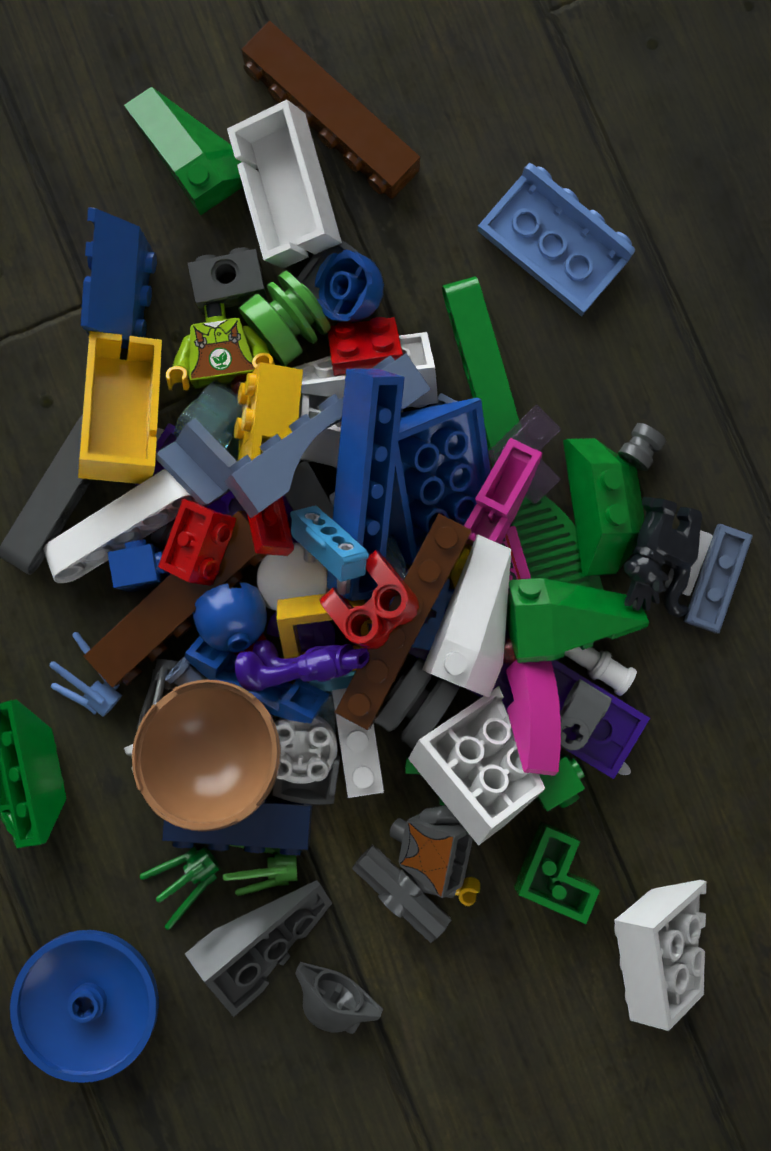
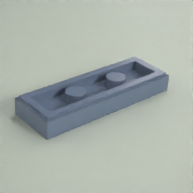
(718, 578)

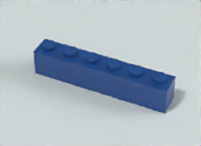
(367, 464)

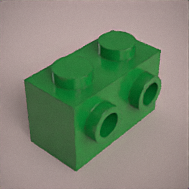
(562, 787)

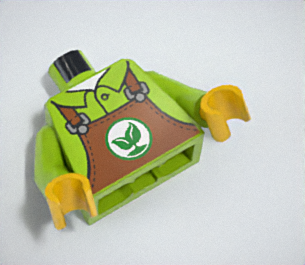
(217, 351)

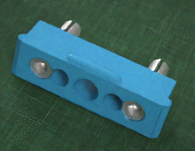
(330, 545)

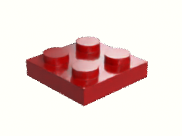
(363, 344)

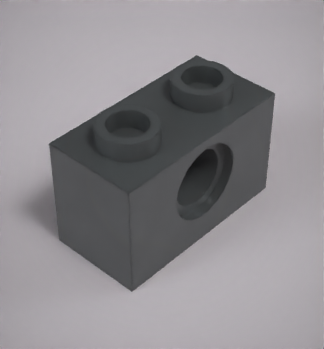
(208, 269)

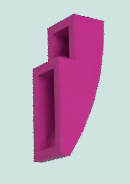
(503, 492)
(535, 716)

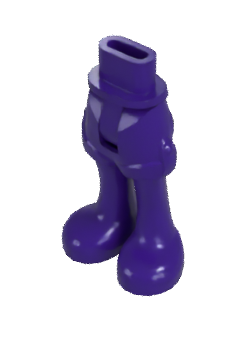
(321, 663)

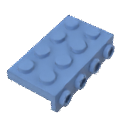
(557, 239)

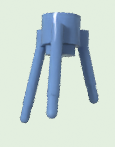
(98, 698)

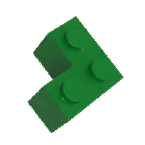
(546, 876)

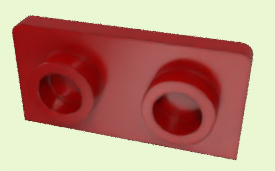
(197, 543)

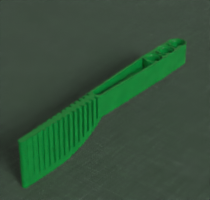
(542, 528)

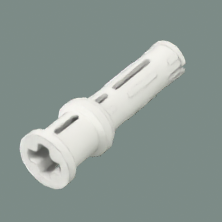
(603, 667)

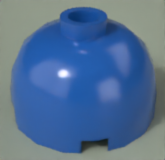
(349, 286)
(230, 617)

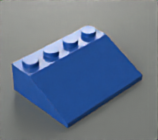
(437, 470)

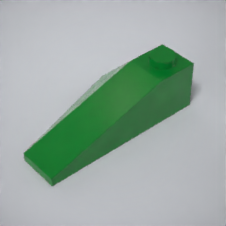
(190, 150)
(558, 616)

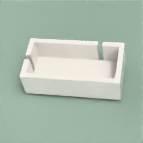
(289, 190)

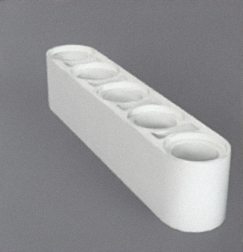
(121, 521)

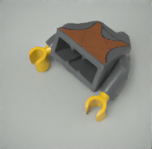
(437, 853)

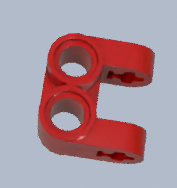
(384, 621)

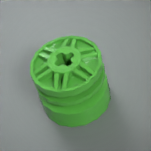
(285, 317)

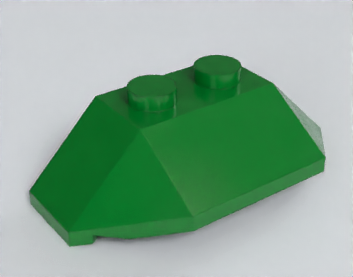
(604, 505)
(29, 776)

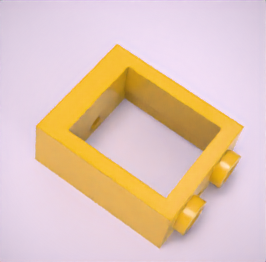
(303, 611)

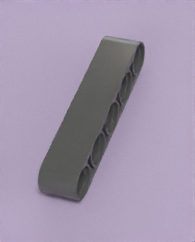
(47, 507)

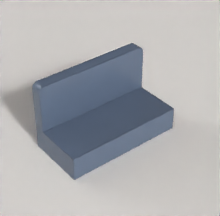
(198, 463)

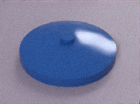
(84, 1006)

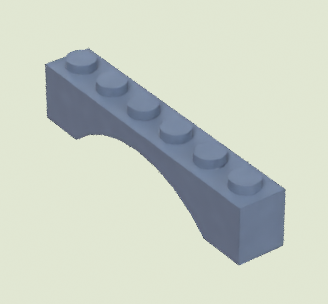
(270, 474)

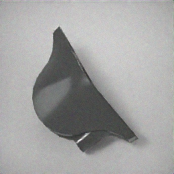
(334, 1000)

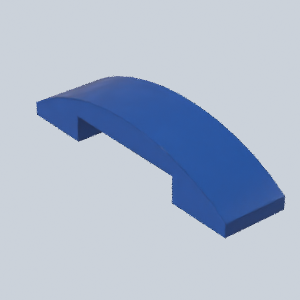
(292, 702)

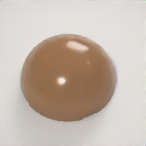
(206, 755)

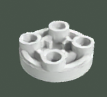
(290, 577)
(306, 750)

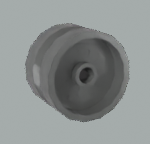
(416, 703)

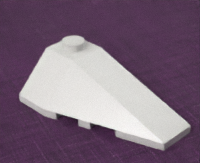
(473, 629)

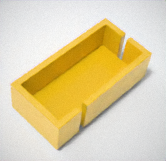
(120, 409)

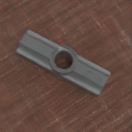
(401, 893)

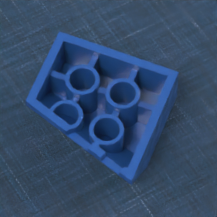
(119, 277)

